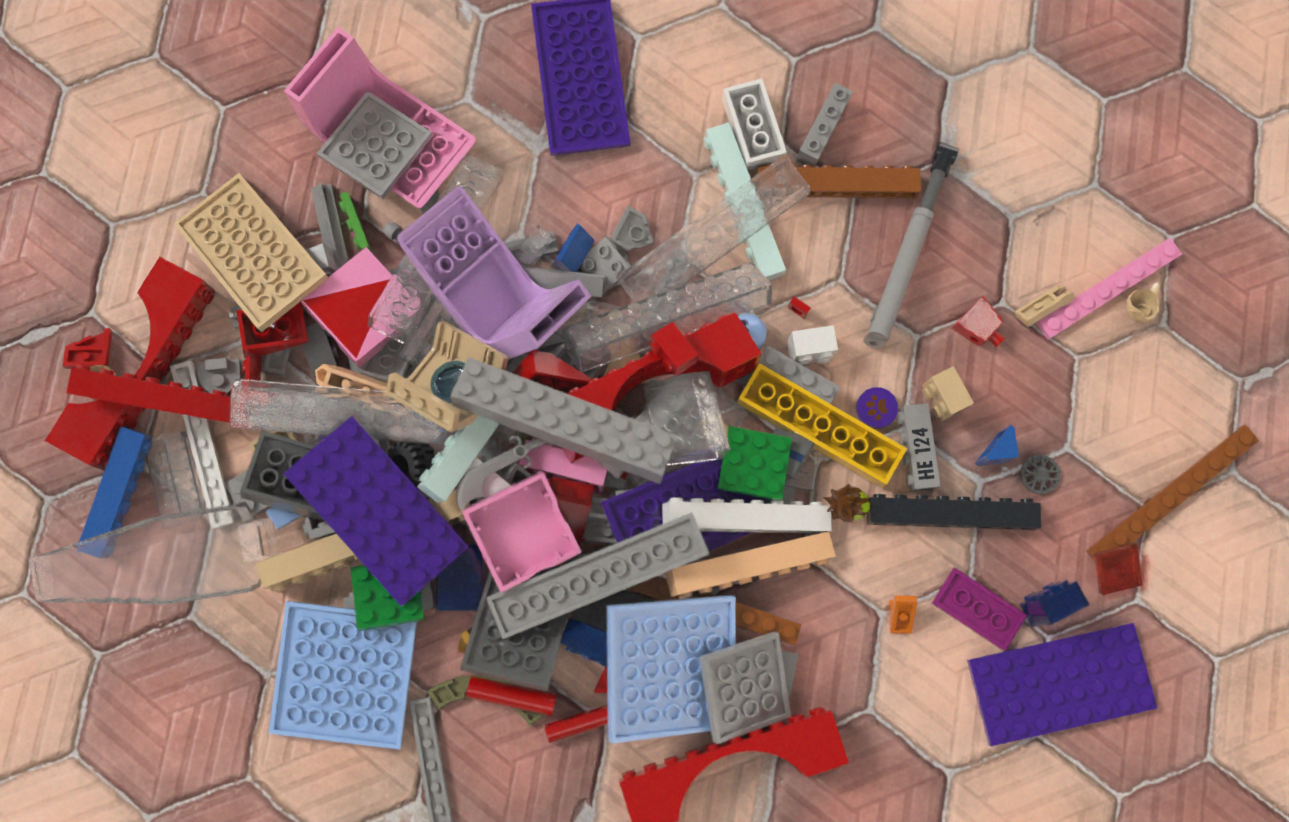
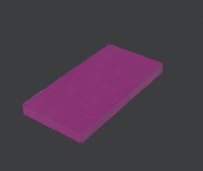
(979, 609)

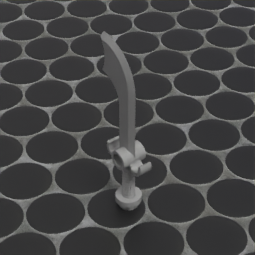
(472, 482)

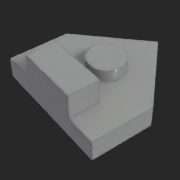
(632, 231)
(219, 374)

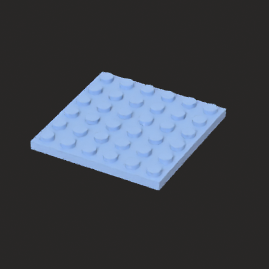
(657, 665)
(339, 679)

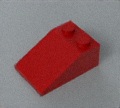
(280, 335)
(550, 372)
(574, 503)

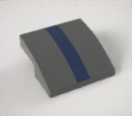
(799, 451)

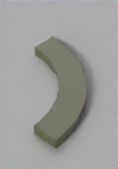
(456, 689)

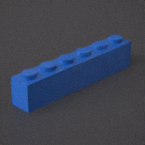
(118, 482)

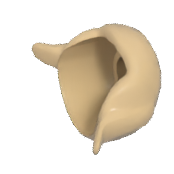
(1144, 304)

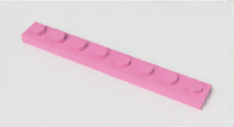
(1109, 288)

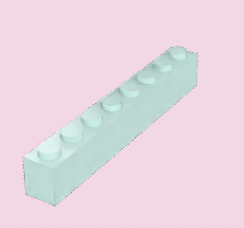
(732, 175)
(459, 452)

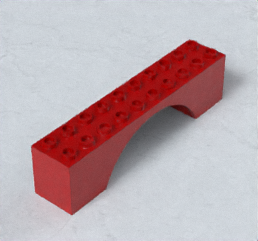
(174, 305)
(722, 348)
(804, 741)

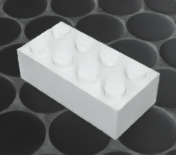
(753, 123)

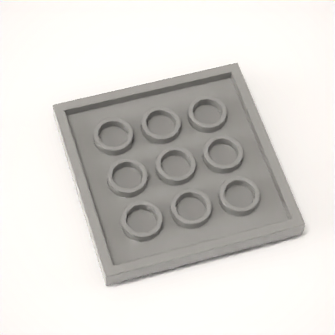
(375, 144)
(745, 687)

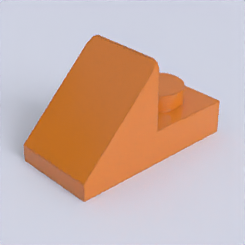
(902, 613)

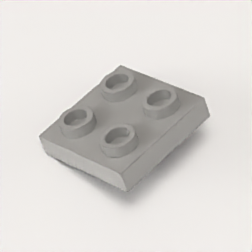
(606, 260)

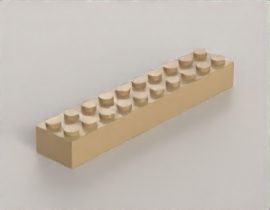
(330, 553)

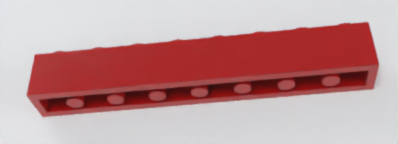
(149, 393)

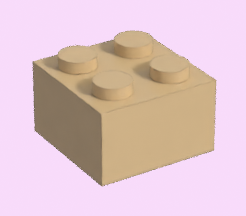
(947, 394)

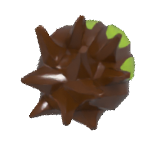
(848, 503)

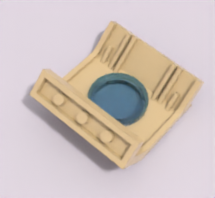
(432, 382)

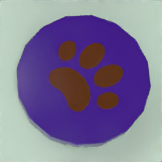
(876, 407)

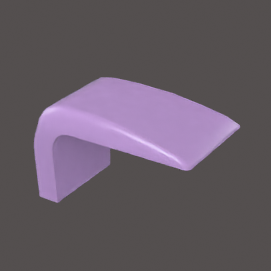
(482, 279)

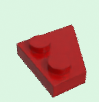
(89, 351)

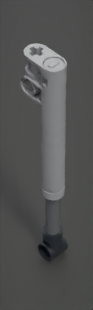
(897, 284)

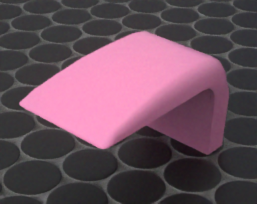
(336, 82)

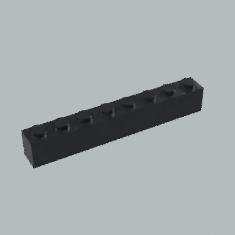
(954, 513)

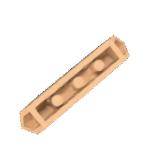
(340, 377)

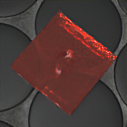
(1118, 569)

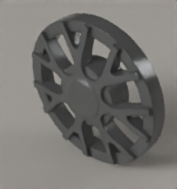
(1040, 474)

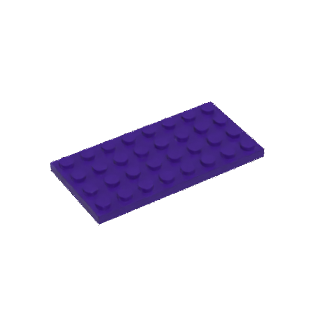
(580, 76)
(642, 506)
(376, 510)
(1061, 684)

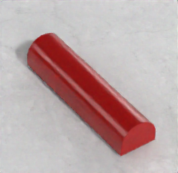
(511, 695)
(577, 724)

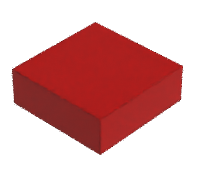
(799, 307)

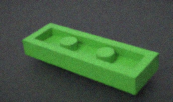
(354, 222)

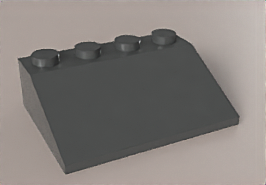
(265, 476)

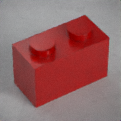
(673, 349)

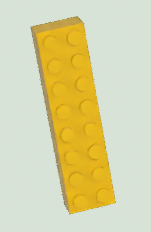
(826, 426)

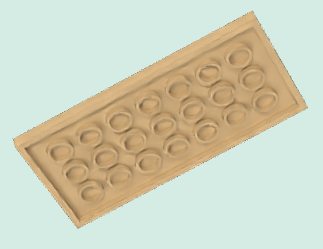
(251, 252)

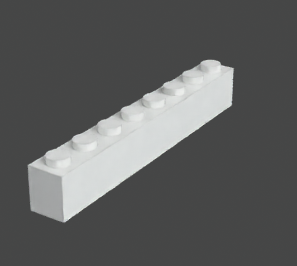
(752, 516)

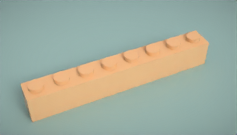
(748, 564)

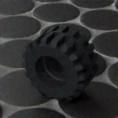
(412, 459)

